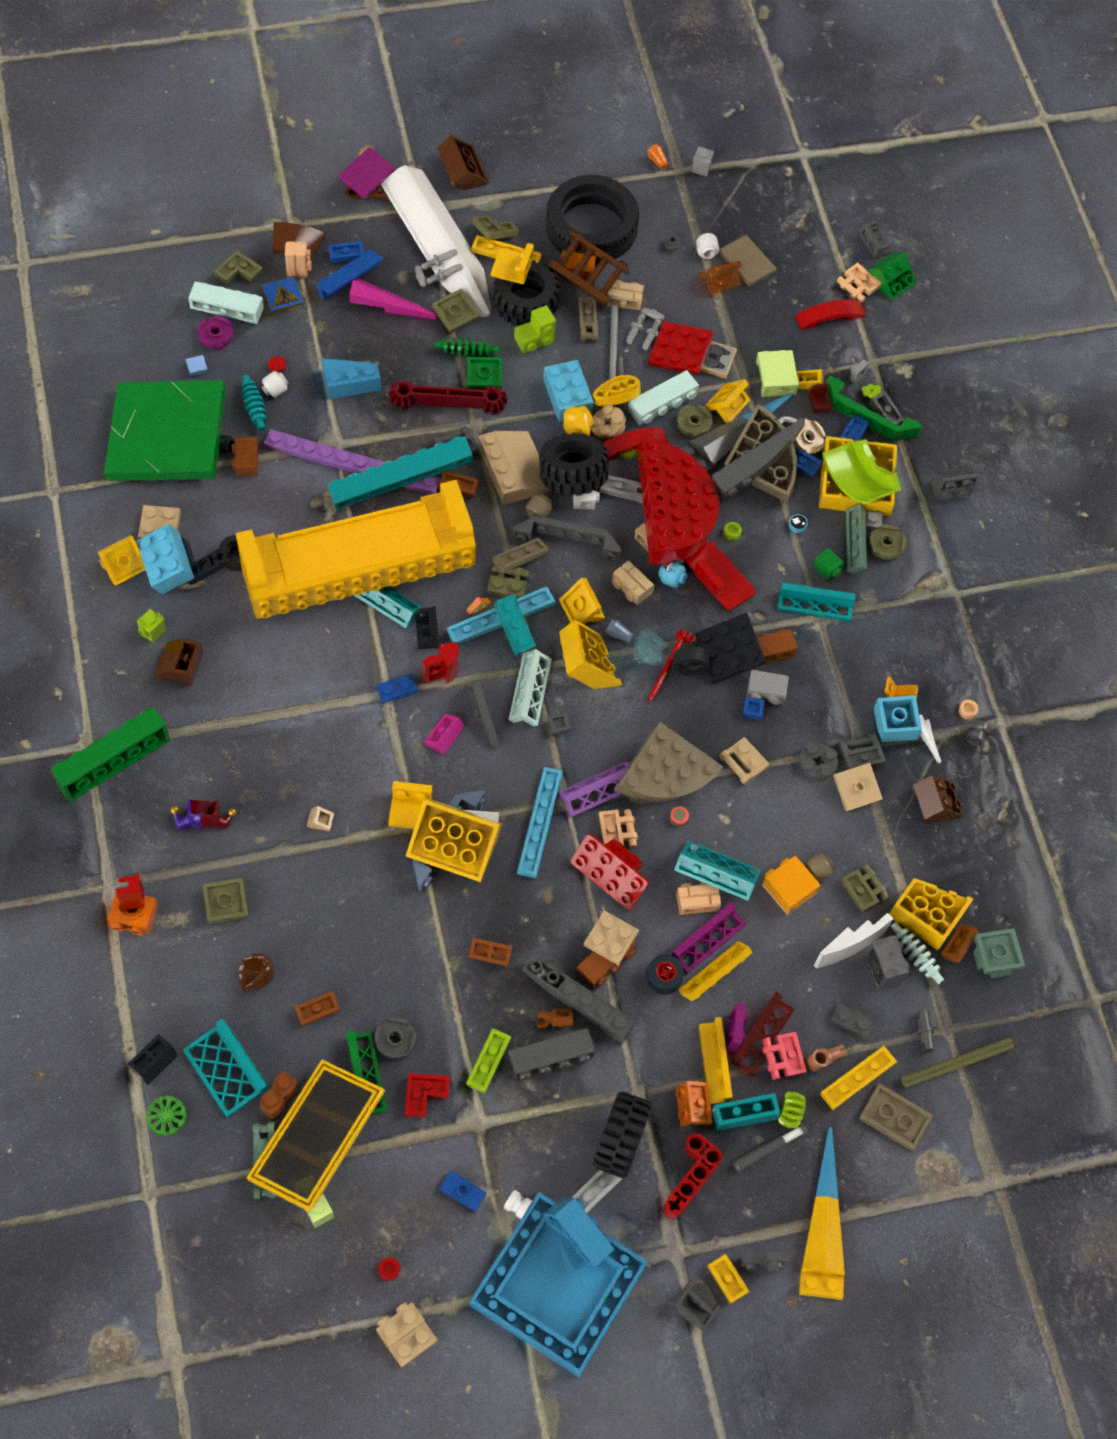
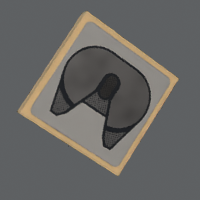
(718, 360)

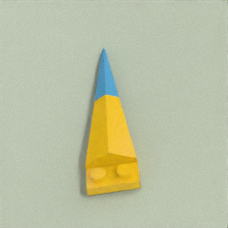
(823, 1260)

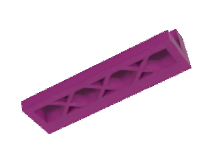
(705, 931)

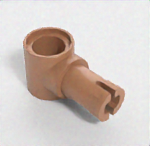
(826, 1057)

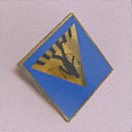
(282, 294)

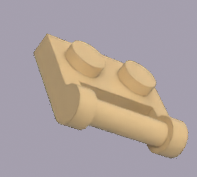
(748, 757)

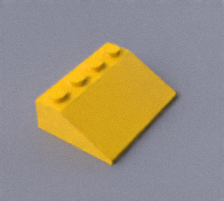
(453, 839)

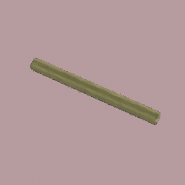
(957, 1062)

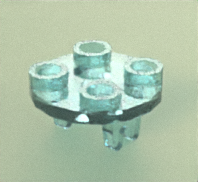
(648, 648)

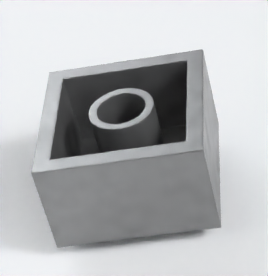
(887, 963)

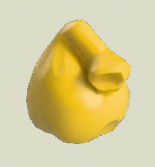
(578, 420)

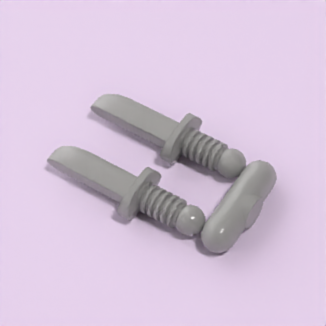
(435, 261)
(652, 332)

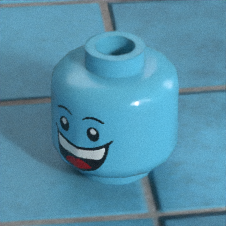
(672, 574)

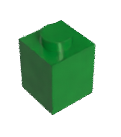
(828, 564)

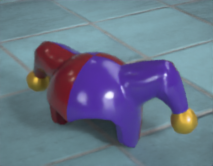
(202, 815)

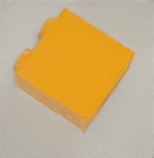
(790, 884)

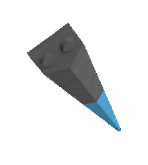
(718, 443)

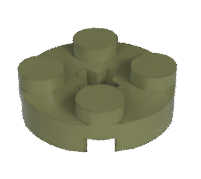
(691, 429)
(884, 551)

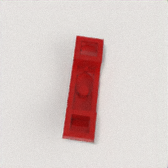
(829, 311)
(630, 441)

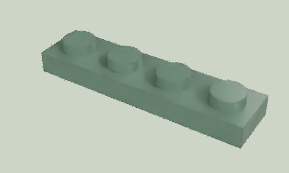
(856, 539)

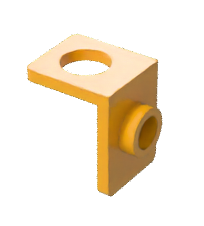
(900, 690)

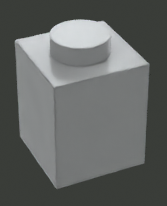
(702, 161)

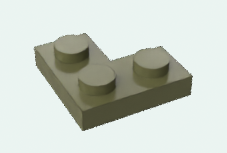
(494, 230)
(235, 265)

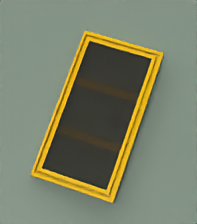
(315, 1135)

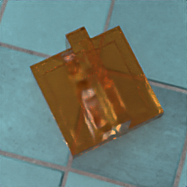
(721, 276)

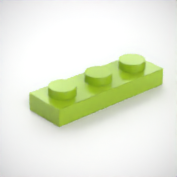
(488, 1060)

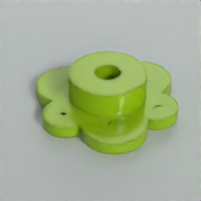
(871, 390)

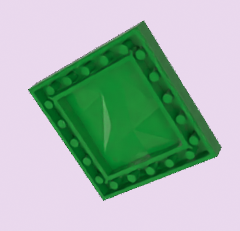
(165, 430)

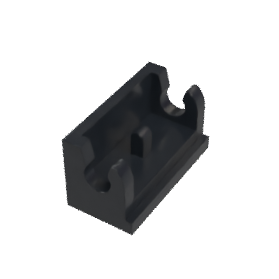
(427, 628)
(153, 1059)

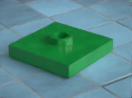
(484, 372)

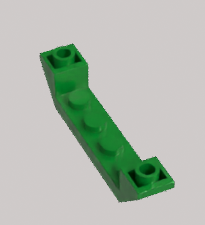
(908, 429)

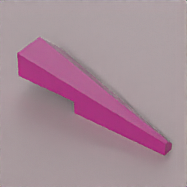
(371, 295)

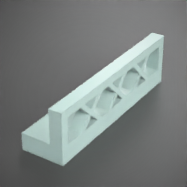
(527, 684)

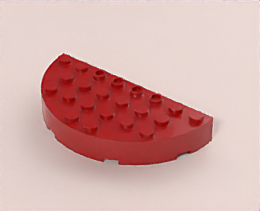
(677, 501)

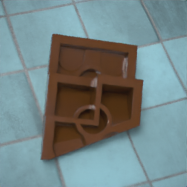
(291, 232)

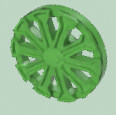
(166, 1116)

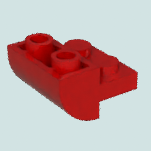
(442, 665)

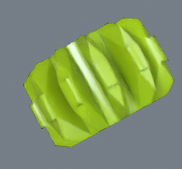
(792, 1109)

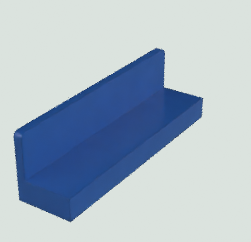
(348, 273)

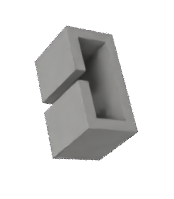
(767, 686)

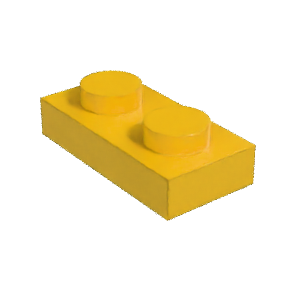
(728, 1279)

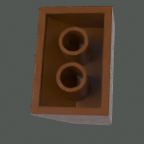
(462, 164)

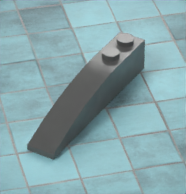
(755, 462)

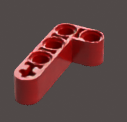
(690, 1181)

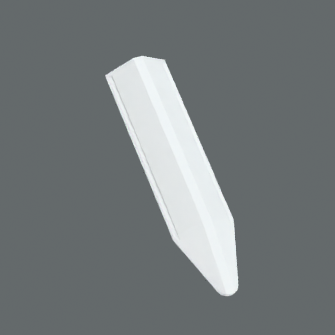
(437, 233)

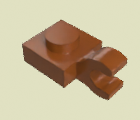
(558, 1017)

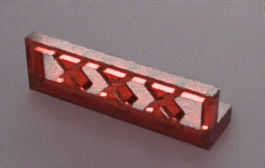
(756, 1030)

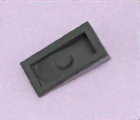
(885, 407)

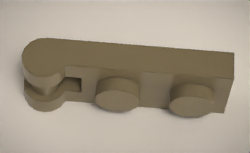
(588, 318)

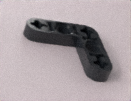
(214, 566)

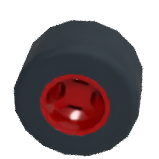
(666, 967)

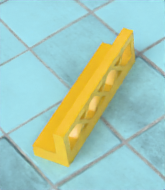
(715, 1061)

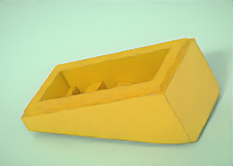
(815, 377)

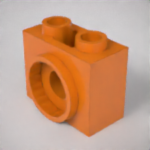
(138, 922)

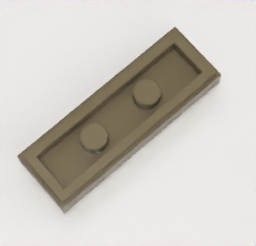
(520, 555)

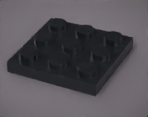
(731, 648)

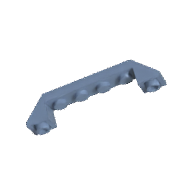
(469, 801)

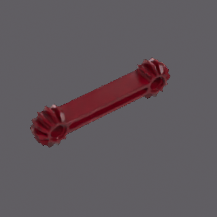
(489, 400)

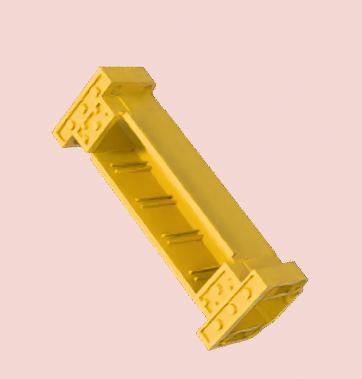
(357, 553)

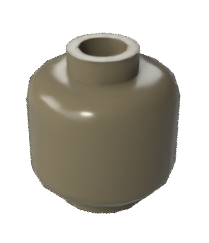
(539, 505)
(820, 866)

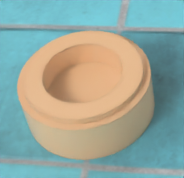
(968, 709)

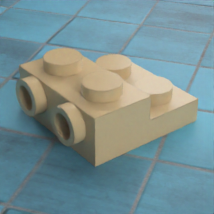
(406, 1334)

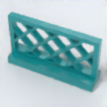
(720, 877)
(243, 1061)

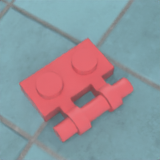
(790, 1055)

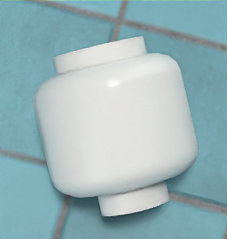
(707, 245)
(274, 384)

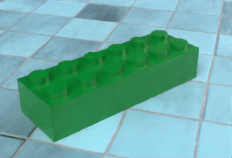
(111, 754)

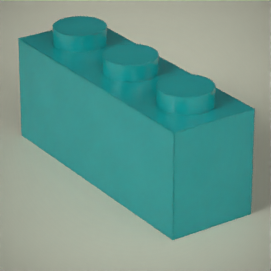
(514, 625)
(745, 1112)

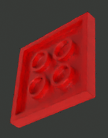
(680, 348)

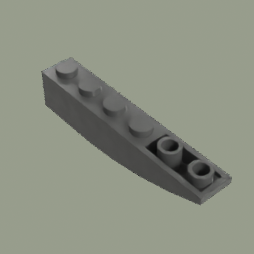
(580, 999)

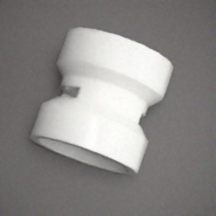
(517, 1204)

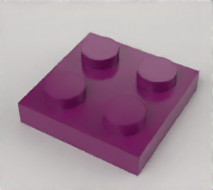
(735, 1033)

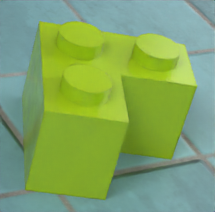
(537, 332)

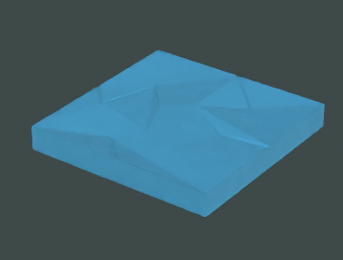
(551, 1294)

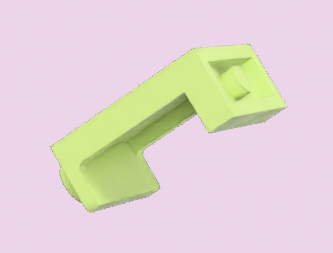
(777, 373)

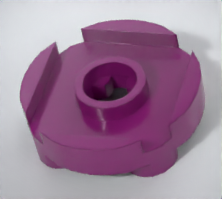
(219, 340)

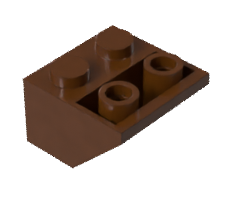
(180, 661)
(938, 799)

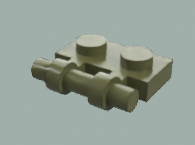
(505, 586)
(860, 891)

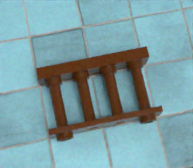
(573, 276)

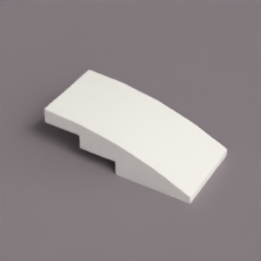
(852, 942)

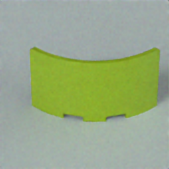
(857, 474)

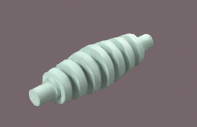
(912, 946)

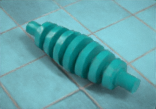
(253, 402)

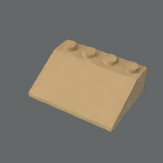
(512, 464)

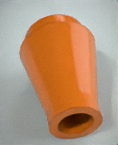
(657, 155)

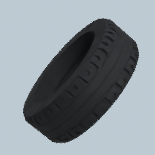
(599, 191)

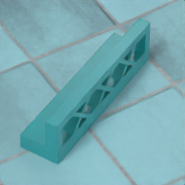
(816, 598)
(391, 605)

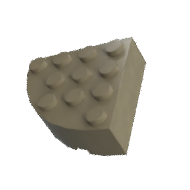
(781, 475)
(666, 768)

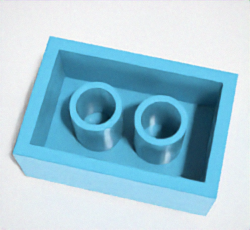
(567, 387)
(165, 559)

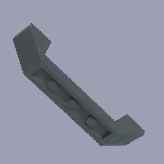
(577, 532)

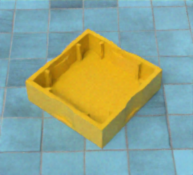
(834, 498)

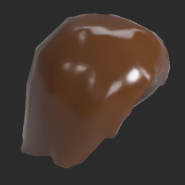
(255, 971)

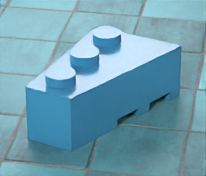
(349, 377)
(580, 1230)

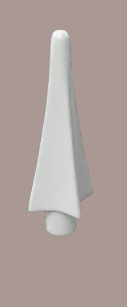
(928, 738)

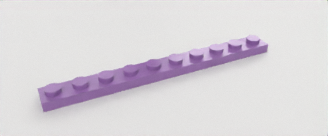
(336, 458)

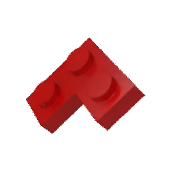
(423, 1086)

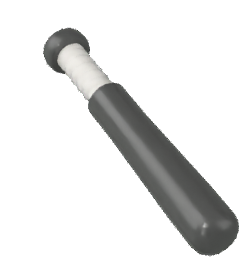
(759, 1153)

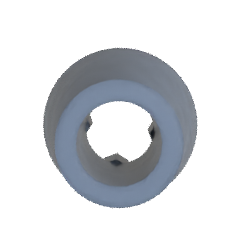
(619, 631)

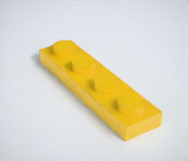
(491, 247)
(715, 971)
(858, 1077)

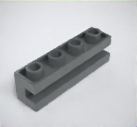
(551, 1054)

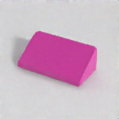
(444, 733)

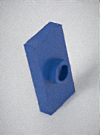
(855, 428)
(463, 1191)

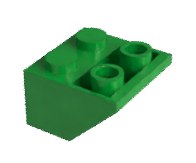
(894, 274)

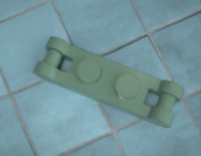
(258, 1147)

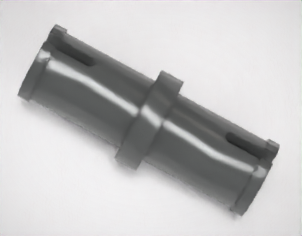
(925, 1031)

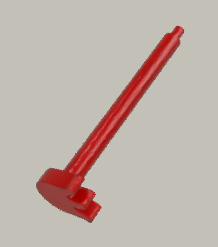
(682, 637)

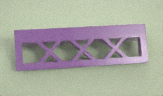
(590, 784)

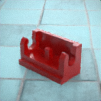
(133, 895)

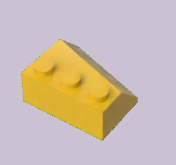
(587, 657)
(929, 911)

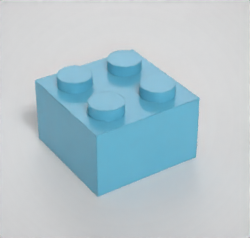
(897, 718)

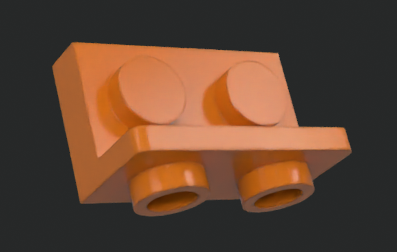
(694, 1103)

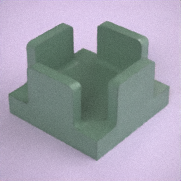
(998, 953)

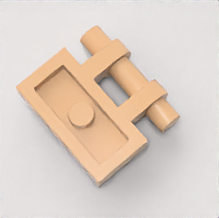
(862, 279)
(611, 827)

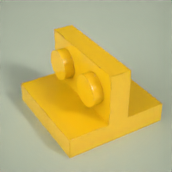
(729, 400)
(122, 560)
(581, 603)

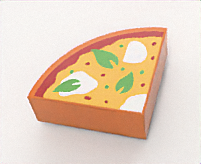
(478, 605)

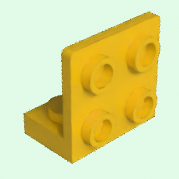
(512, 264)
(407, 803)

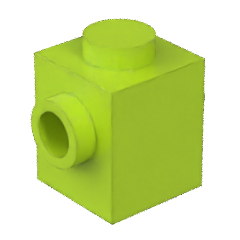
(151, 625)

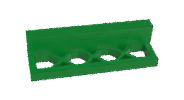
(356, 1062)

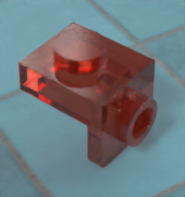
(819, 398)

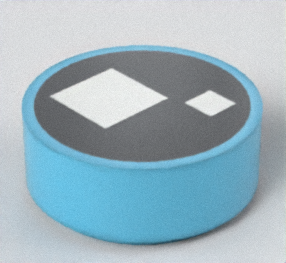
(798, 523)

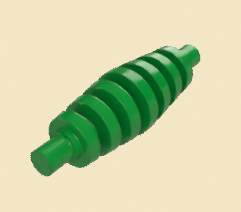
(445, 345)

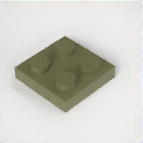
(455, 310)
(225, 901)

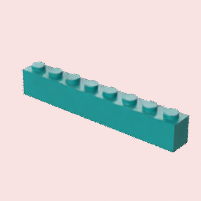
(400, 472)

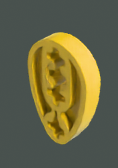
(617, 390)

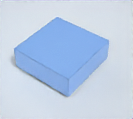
(196, 365)

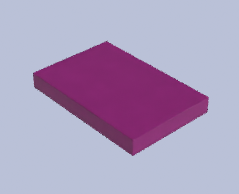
(366, 172)

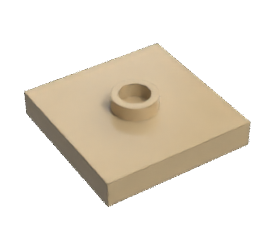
(857, 787)

